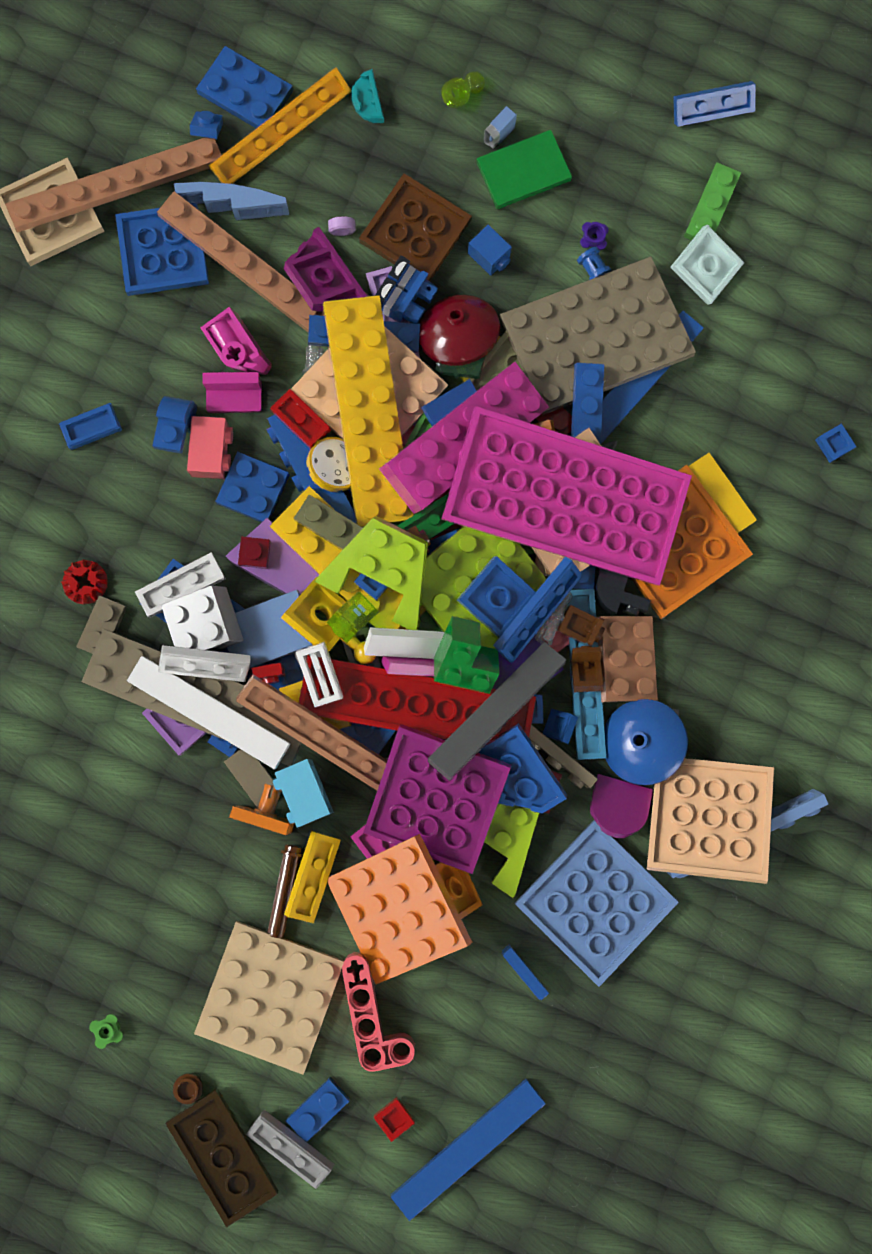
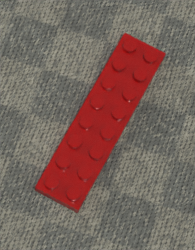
(395, 699)

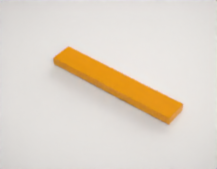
(280, 127)

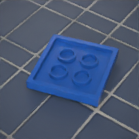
(157, 255)

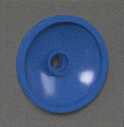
(663, 743)

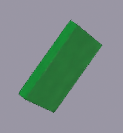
(524, 169)

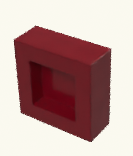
(254, 552)

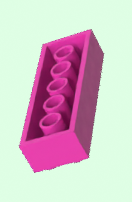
(430, 461)

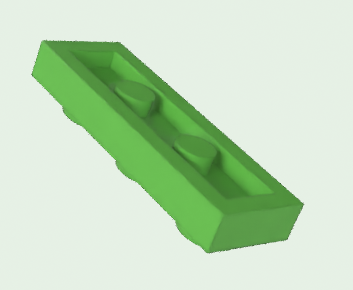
(713, 200)

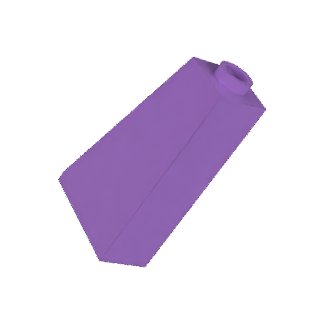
(285, 567)

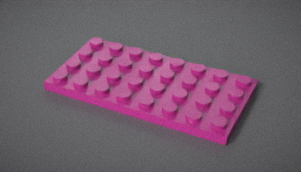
(566, 496)

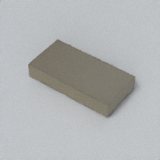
(249, 774)

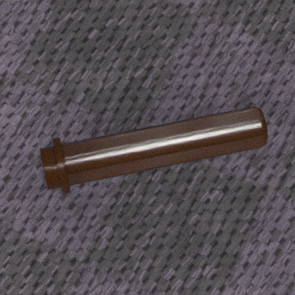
(285, 883)

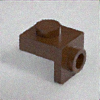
(581, 626)
(586, 669)

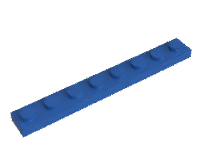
(587, 414)

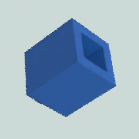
(490, 250)

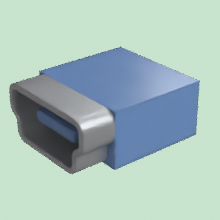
(500, 127)

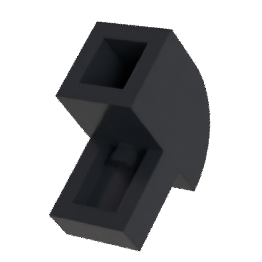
(610, 594)

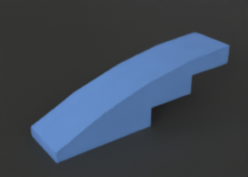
(242, 200)

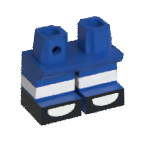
(402, 289)

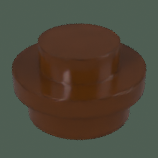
(187, 1088)

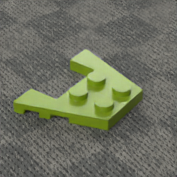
(389, 558)
(511, 836)

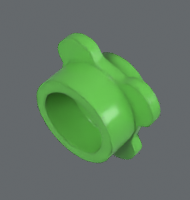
(110, 1023)

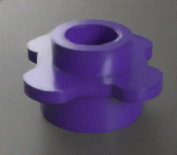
(599, 230)

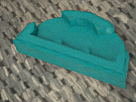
(366, 98)

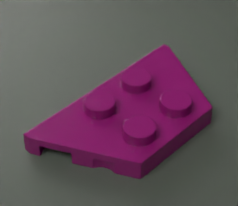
(321, 273)

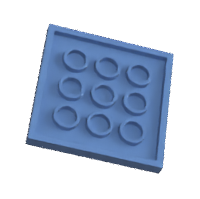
(596, 903)

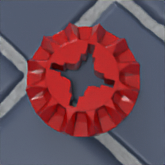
(86, 594)

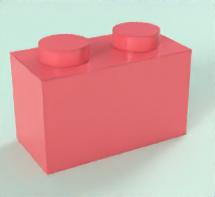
(209, 447)

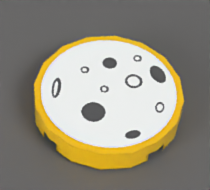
(329, 464)

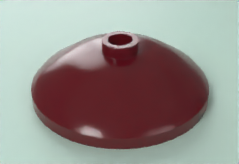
(459, 339)

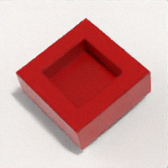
(269, 673)
(394, 1119)

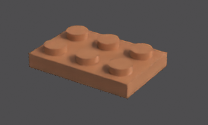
(628, 659)

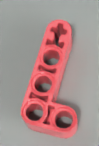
(369, 1010)

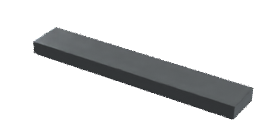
(496, 711)

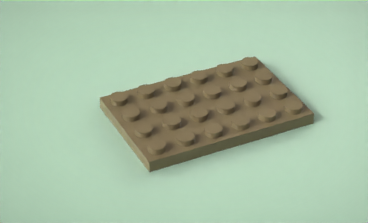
(608, 320)

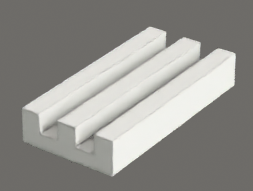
(330, 671)

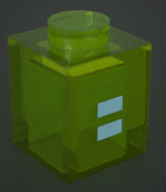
(352, 617)

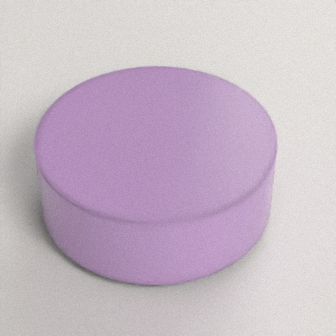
(341, 226)

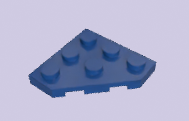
(529, 779)

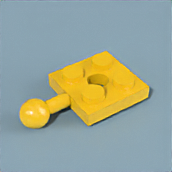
(303, 619)

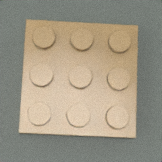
(55, 236)

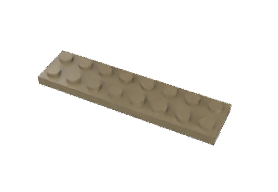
(117, 657)

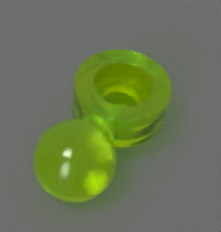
(473, 83)

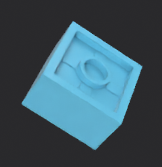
(303, 793)

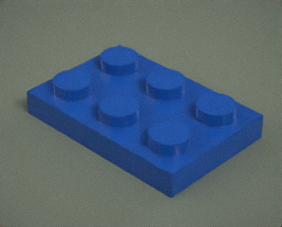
(244, 88)

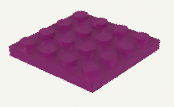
(421, 801)

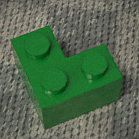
(463, 660)

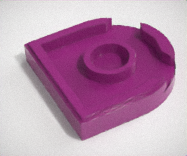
(619, 806)

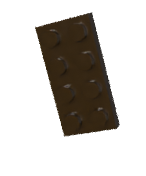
(222, 1157)

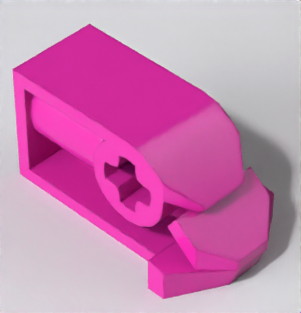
(229, 336)

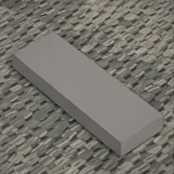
(290, 1149)

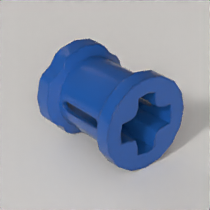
(592, 257)

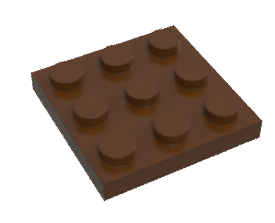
(416, 226)

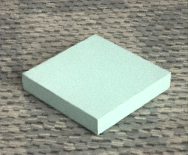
(707, 264)

